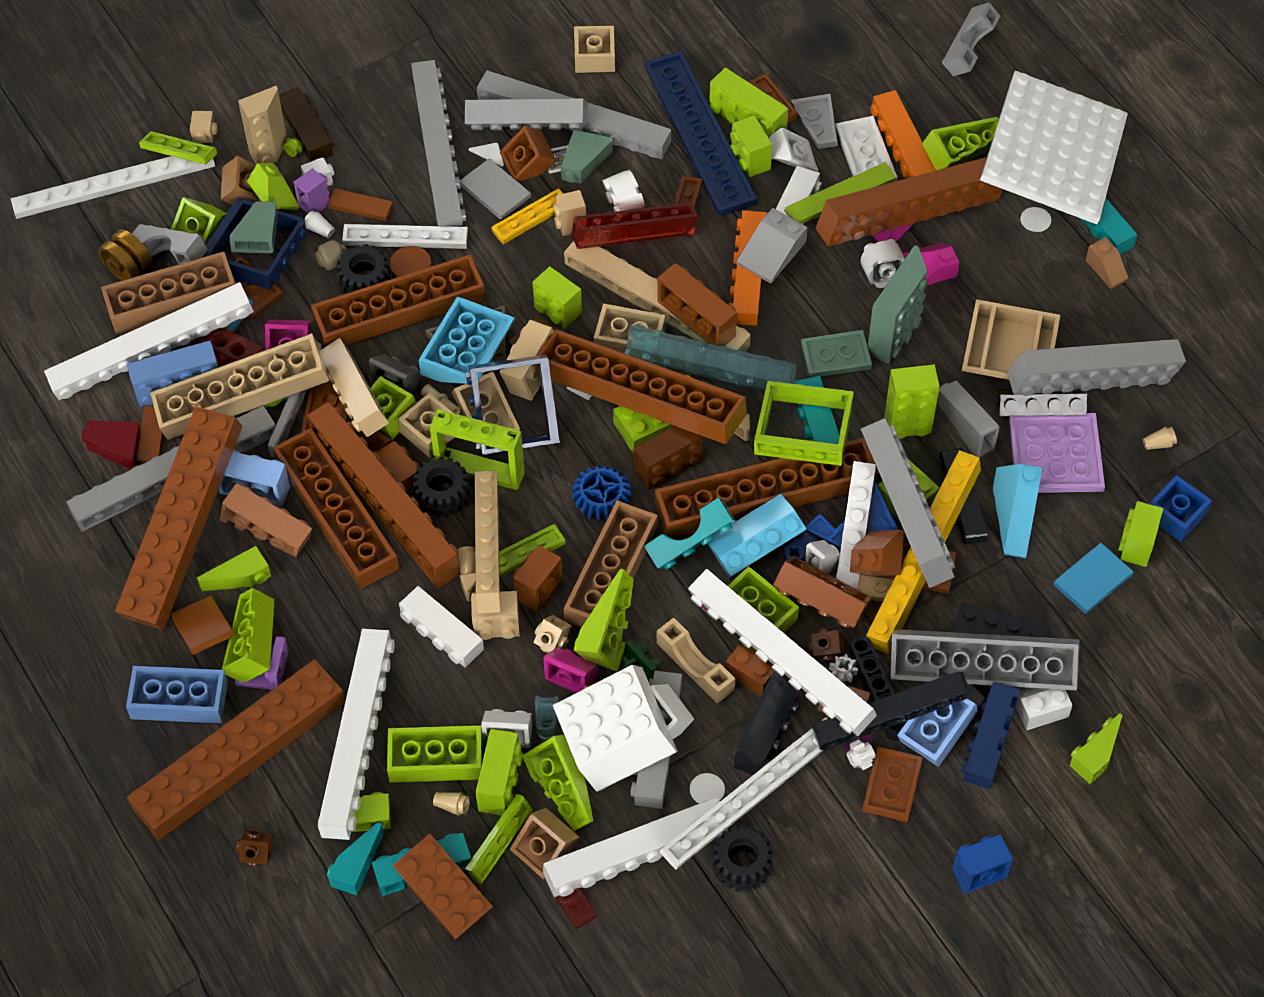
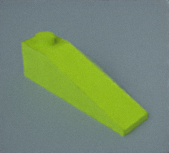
(603, 630)
(558, 774)

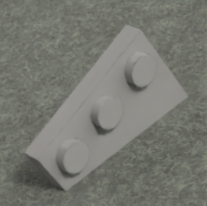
(818, 119)

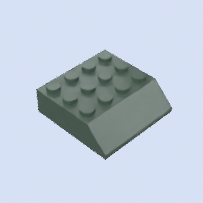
(898, 308)

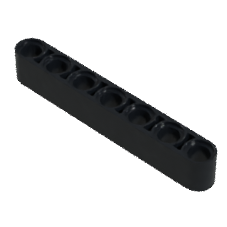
(898, 709)

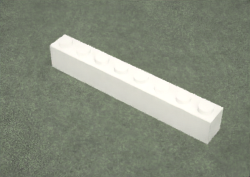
(619, 852)

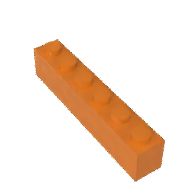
(901, 134)
(747, 285)

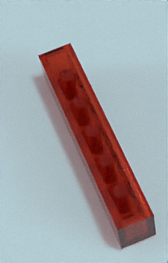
(634, 225)

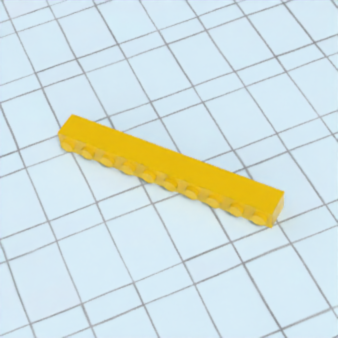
(911, 580)

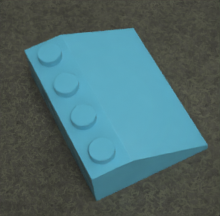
(463, 339)

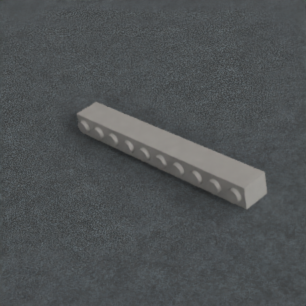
(624, 129)
(436, 144)
(149, 478)

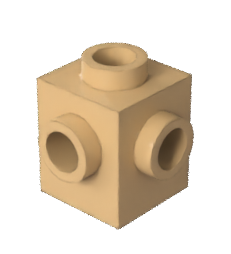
(552, 634)

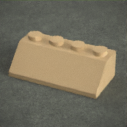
(264, 125)

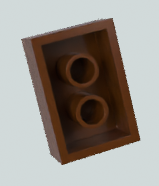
(667, 455)

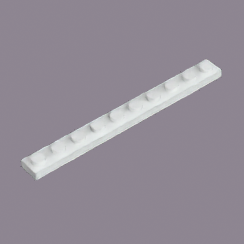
(104, 185)
(741, 800)

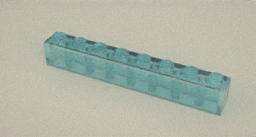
(707, 359)

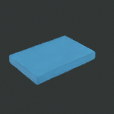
(1093, 578)

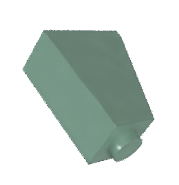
(585, 155)
(256, 229)

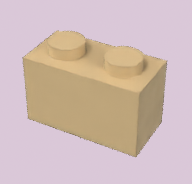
(566, 208)

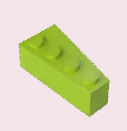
(959, 142)
(250, 647)

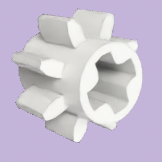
(843, 668)
(861, 754)

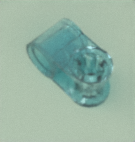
(546, 715)

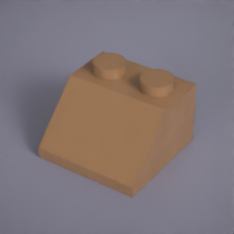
(235, 181)
(543, 840)

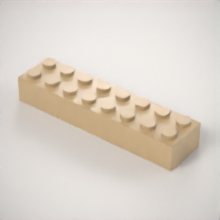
(242, 384)

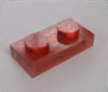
(576, 908)

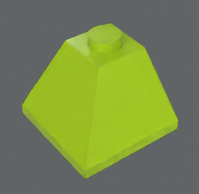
(271, 186)
(198, 218)

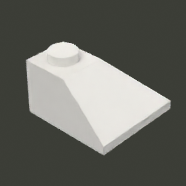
(792, 150)

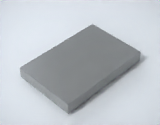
(495, 189)

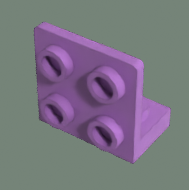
(272, 677)

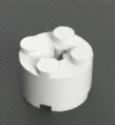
(623, 191)
(881, 261)

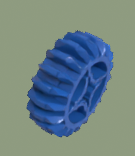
(612, 485)

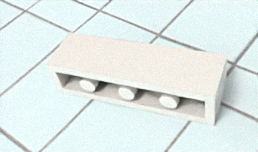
(801, 185)
(441, 627)

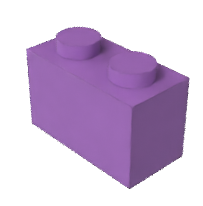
(312, 191)

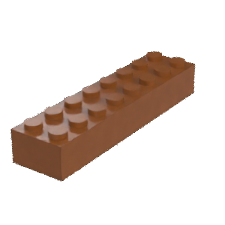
(398, 302)
(336, 509)

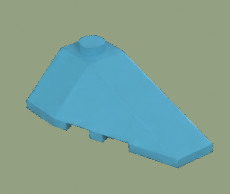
(1015, 500)

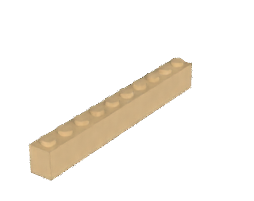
(634, 286)

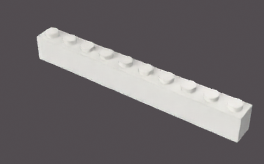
(148, 341)
(782, 652)
(355, 735)

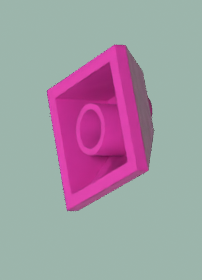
(939, 261)

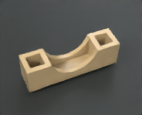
(709, 676)

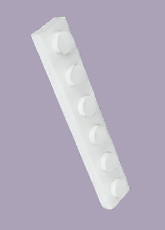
(405, 236)
(856, 518)

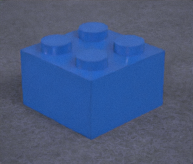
(1182, 507)
(982, 863)

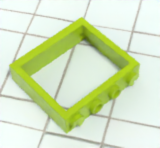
(484, 433)
(803, 449)

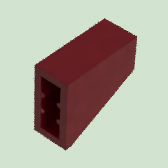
(113, 440)

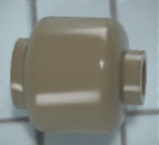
(329, 253)

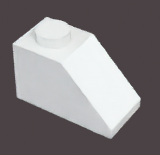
(822, 556)

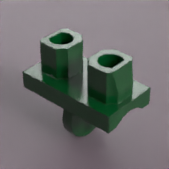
(636, 655)

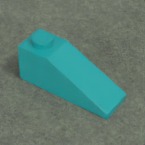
(353, 863)

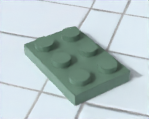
(836, 354)

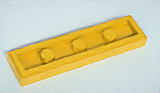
(526, 218)

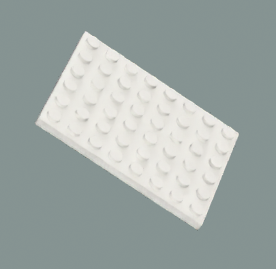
(1055, 147)

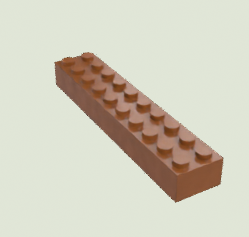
(905, 202)
(643, 387)
(755, 485)
(385, 496)
(179, 518)
(236, 749)

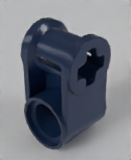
(798, 546)

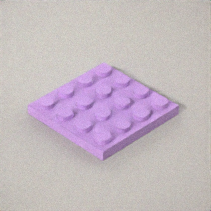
(1064, 449)

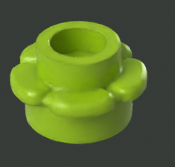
(292, 147)

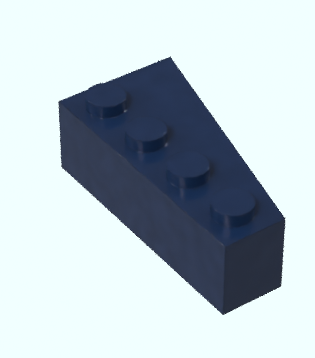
(990, 735)

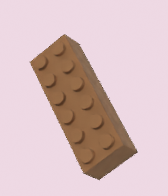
(162, 292)
(616, 548)

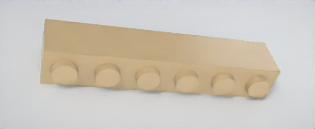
(353, 388)

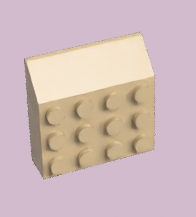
(1002, 333)

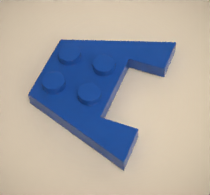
(878, 520)

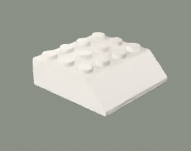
(615, 727)

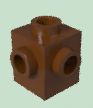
(833, 648)
(255, 847)

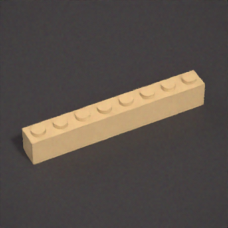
(487, 542)

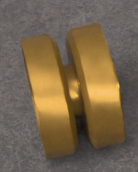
(124, 255)

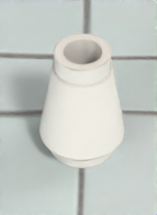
(317, 223)

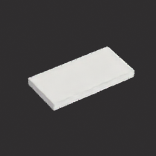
(863, 144)

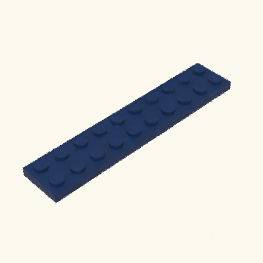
(700, 133)

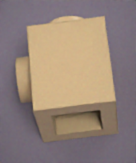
(203, 127)

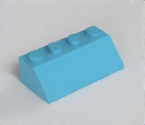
(756, 535)

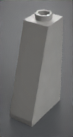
(968, 418)

